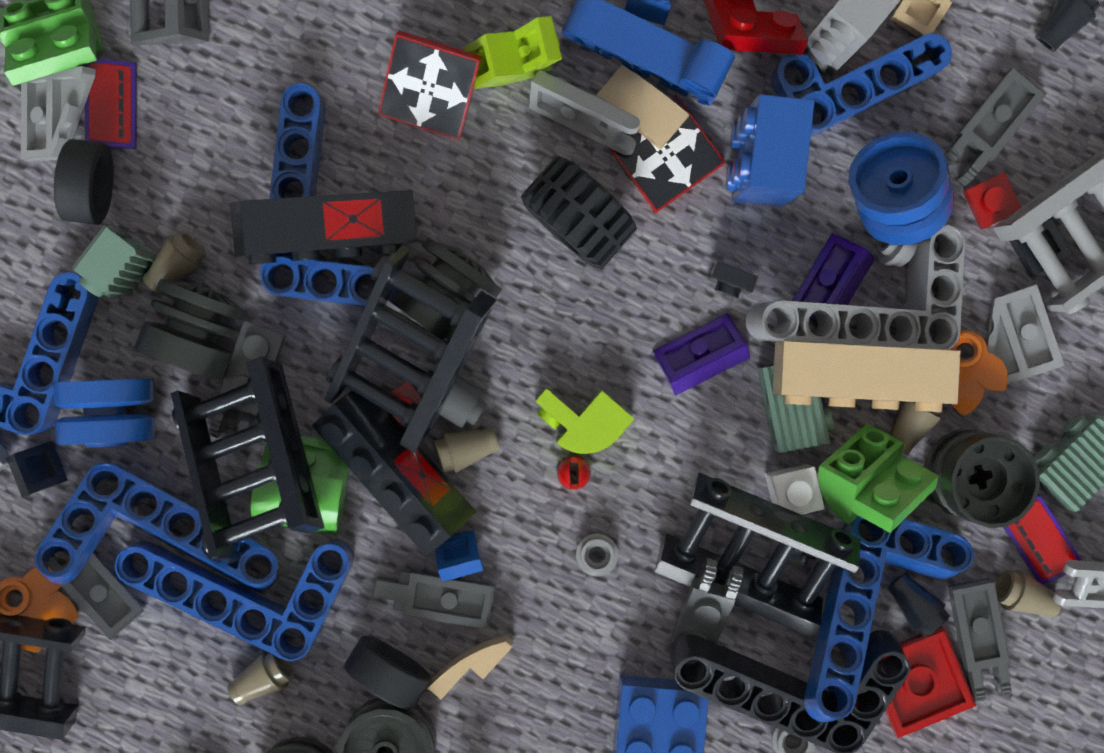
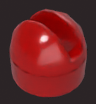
(583, 472)

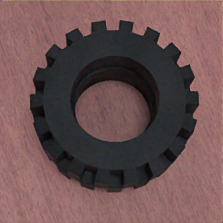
(579, 212)

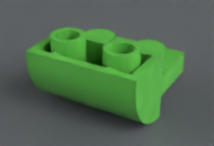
(47, 37)
(874, 480)
(329, 481)

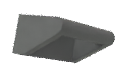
(184, 23)

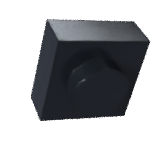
(1055, 241)
(731, 280)
(36, 469)

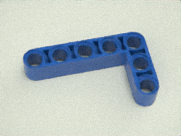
(306, 171)
(158, 524)
(240, 599)
(862, 599)

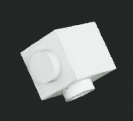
(795, 489)

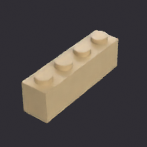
(866, 372)

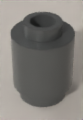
(463, 404)

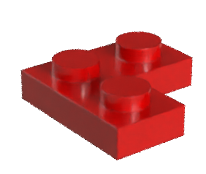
(744, 28)

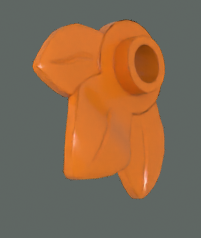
(977, 373)
(39, 601)

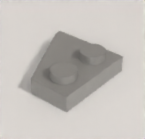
(52, 111)
(1022, 334)

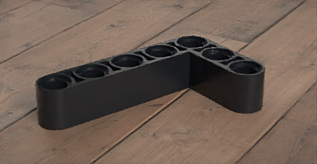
(782, 708)

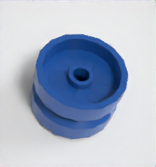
(902, 188)
(104, 412)

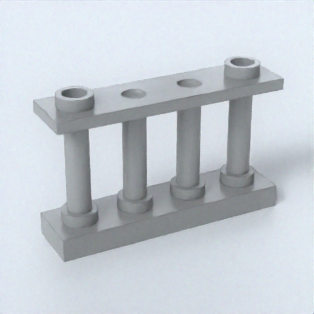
(1061, 203)

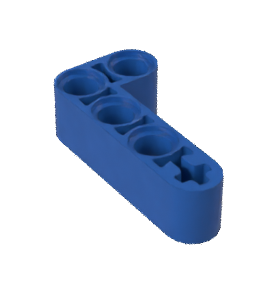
(649, 49)
(864, 80)
(45, 349)

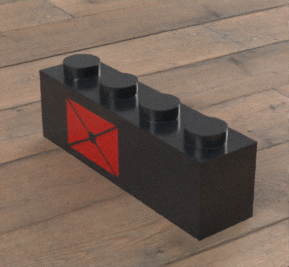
(322, 223)
(399, 479)

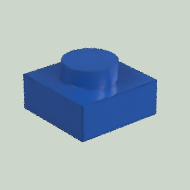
(458, 556)

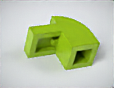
(516, 54)
(589, 431)

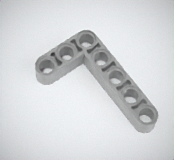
(874, 322)

